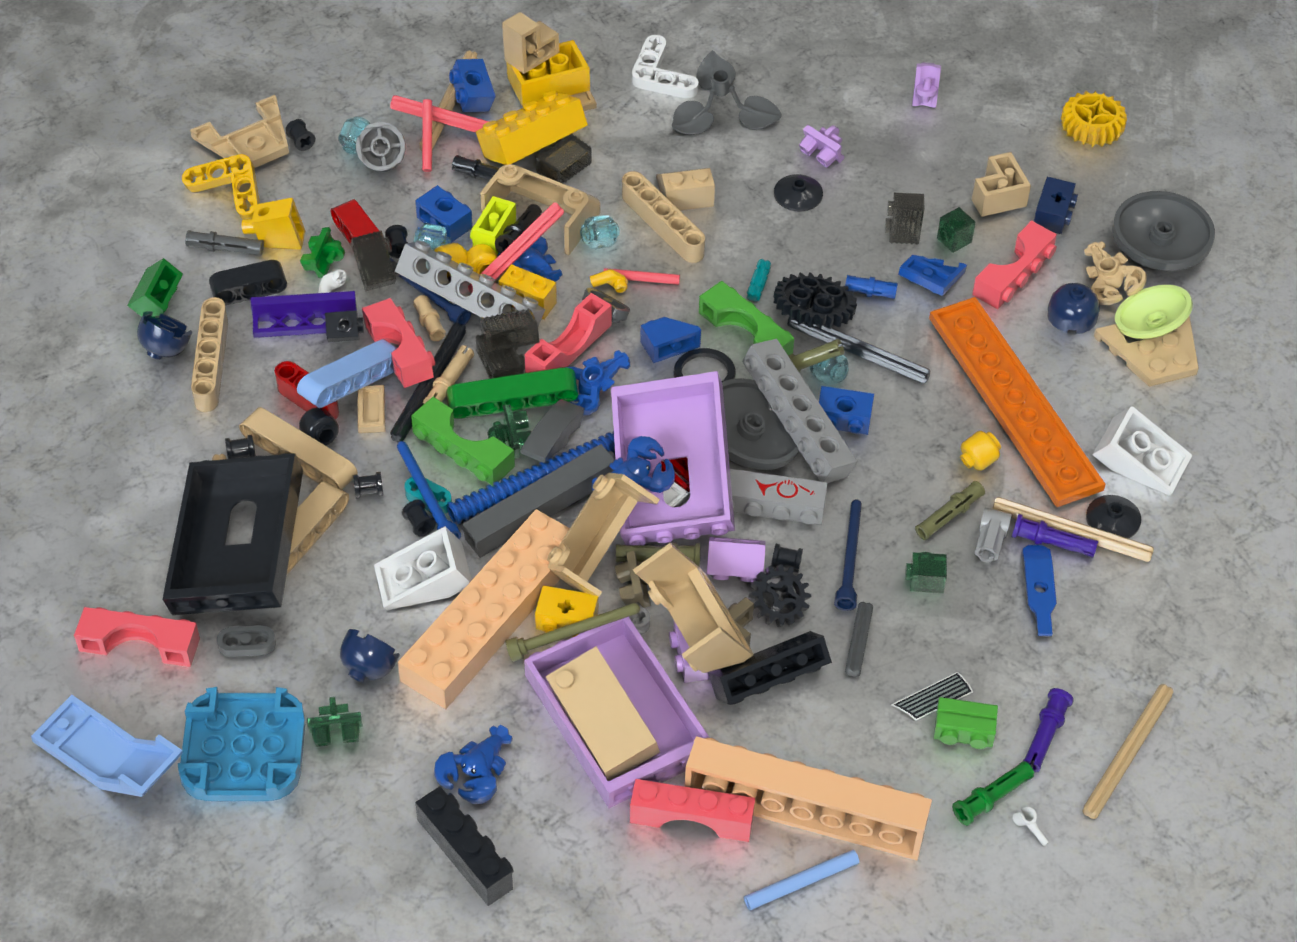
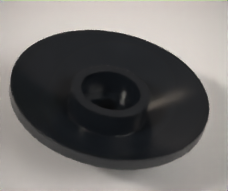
(798, 192)
(1123, 523)

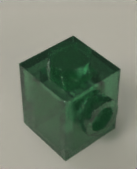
(956, 229)
(927, 572)

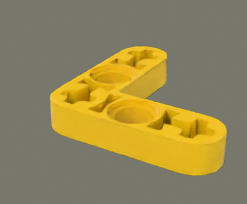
(237, 178)

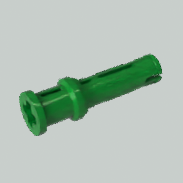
(983, 799)

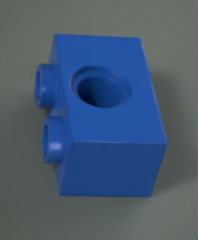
(472, 85)
(444, 210)
(847, 409)

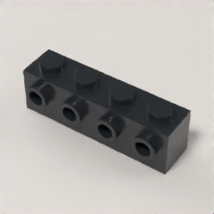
(770, 667)
(464, 845)

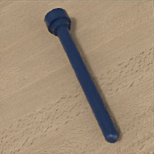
(455, 312)
(846, 596)

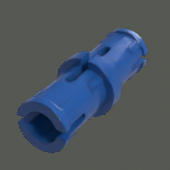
(871, 286)

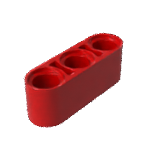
(352, 220)
(288, 377)

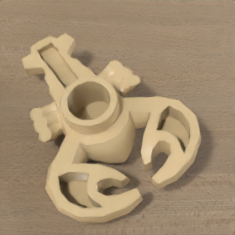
(1111, 274)

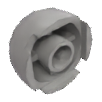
(381, 146)

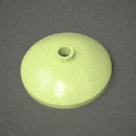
(1154, 312)

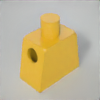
(276, 224)

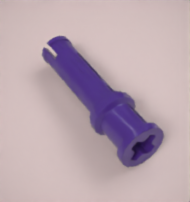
(1040, 532)
(1051, 719)

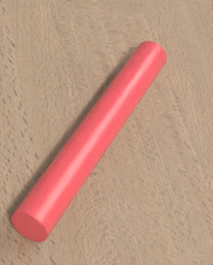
(427, 135)
(649, 276)

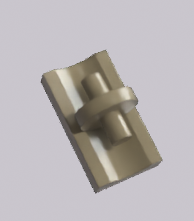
(638, 589)

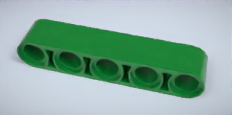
(519, 391)

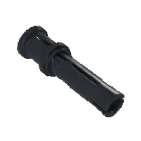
(514, 230)

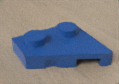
(931, 273)

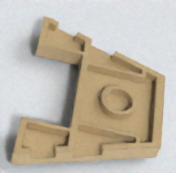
(259, 141)
(1155, 359)

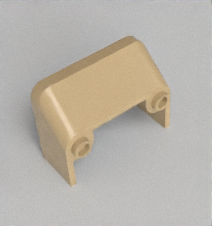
(545, 191)
(596, 529)
(696, 609)

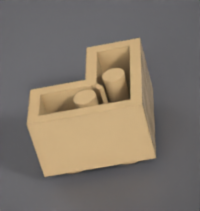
(528, 42)
(1002, 187)

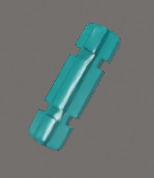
(758, 280)

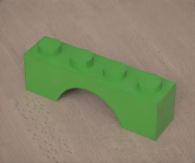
(724, 306)
(486, 458)

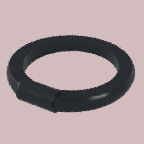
(705, 352)

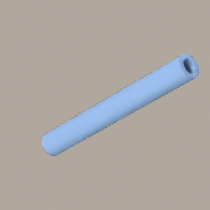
(801, 879)

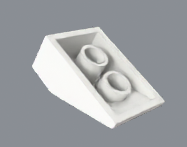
(1142, 452)
(423, 571)

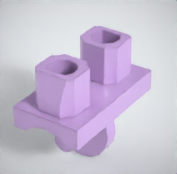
(926, 84)
(826, 141)

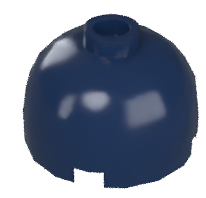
(1073, 308)
(162, 335)
(366, 656)

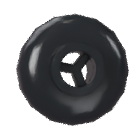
(319, 425)

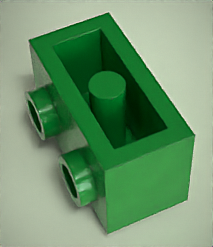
(155, 288)

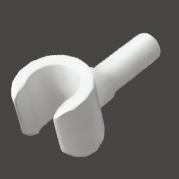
(1029, 820)

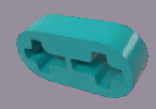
(438, 491)

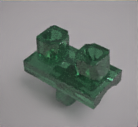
(508, 431)
(321, 726)

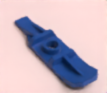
(1040, 574)

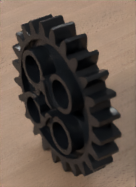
(829, 307)

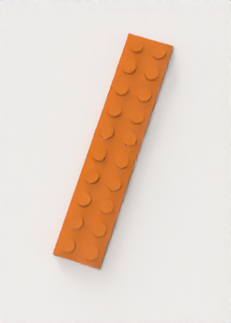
(1017, 402)

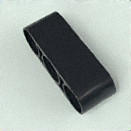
(248, 281)

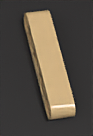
(663, 217)
(209, 354)
(315, 458)
(314, 518)

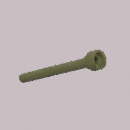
(519, 647)

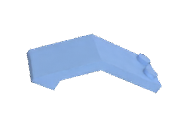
(103, 750)

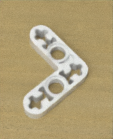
(645, 72)

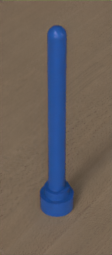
(425, 490)

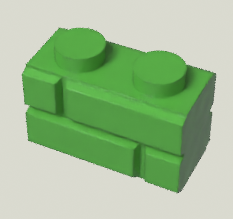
(965, 723)

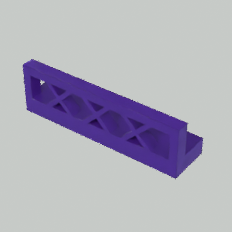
(298, 307)

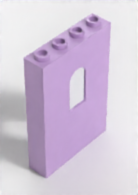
(688, 422)
(647, 688)

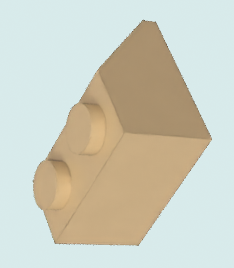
(688, 188)

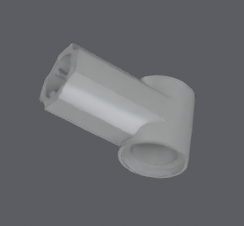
(993, 529)

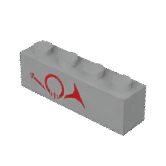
(778, 496)

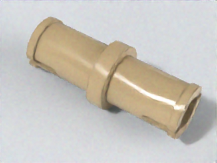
(429, 318)

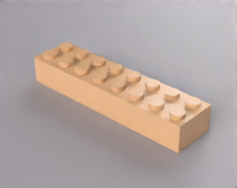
(483, 613)
(812, 797)

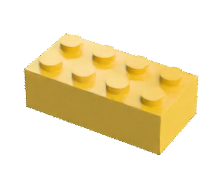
(531, 127)

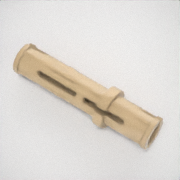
(450, 374)

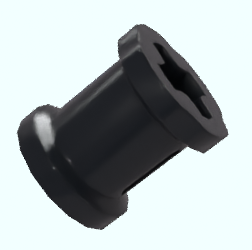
(302, 137)
(397, 235)
(240, 447)
(368, 485)
(418, 517)
(787, 557)

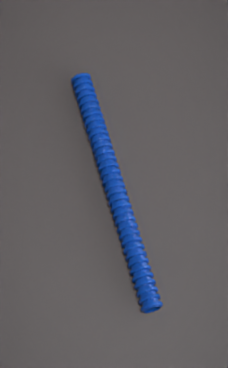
(488, 497)

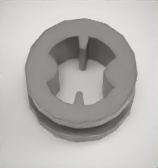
(643, 615)

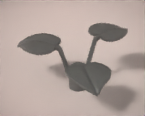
(717, 76)

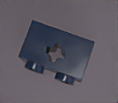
(1055, 203)

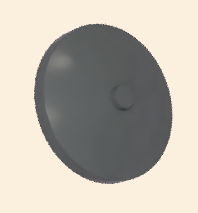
(1163, 230)
(753, 429)

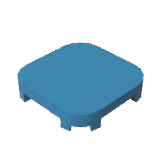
(242, 746)

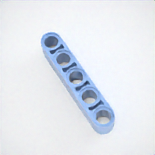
(348, 374)

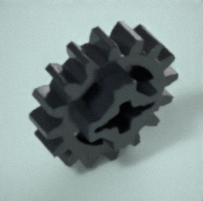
(790, 598)

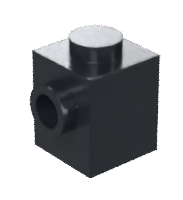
(343, 326)

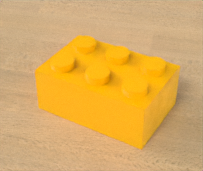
(562, 73)

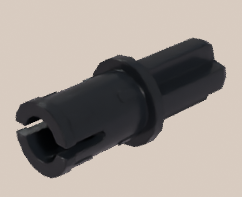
(473, 167)

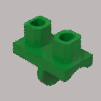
(324, 252)

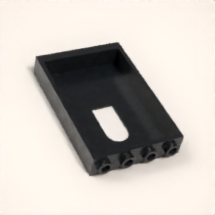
(221, 577)

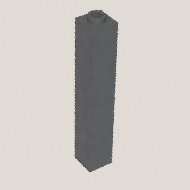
(547, 495)

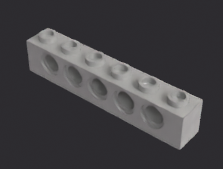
(413, 266)
(799, 411)

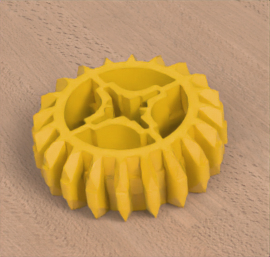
(1093, 118)

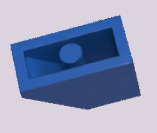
(668, 338)

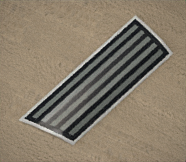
(926, 700)

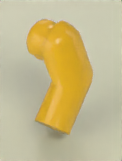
(612, 278)

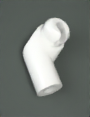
(332, 281)

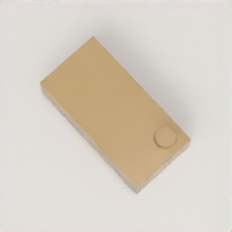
(602, 714)

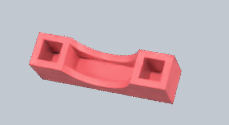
(999, 282)
(587, 324)
(410, 360)
(103, 630)
(723, 812)

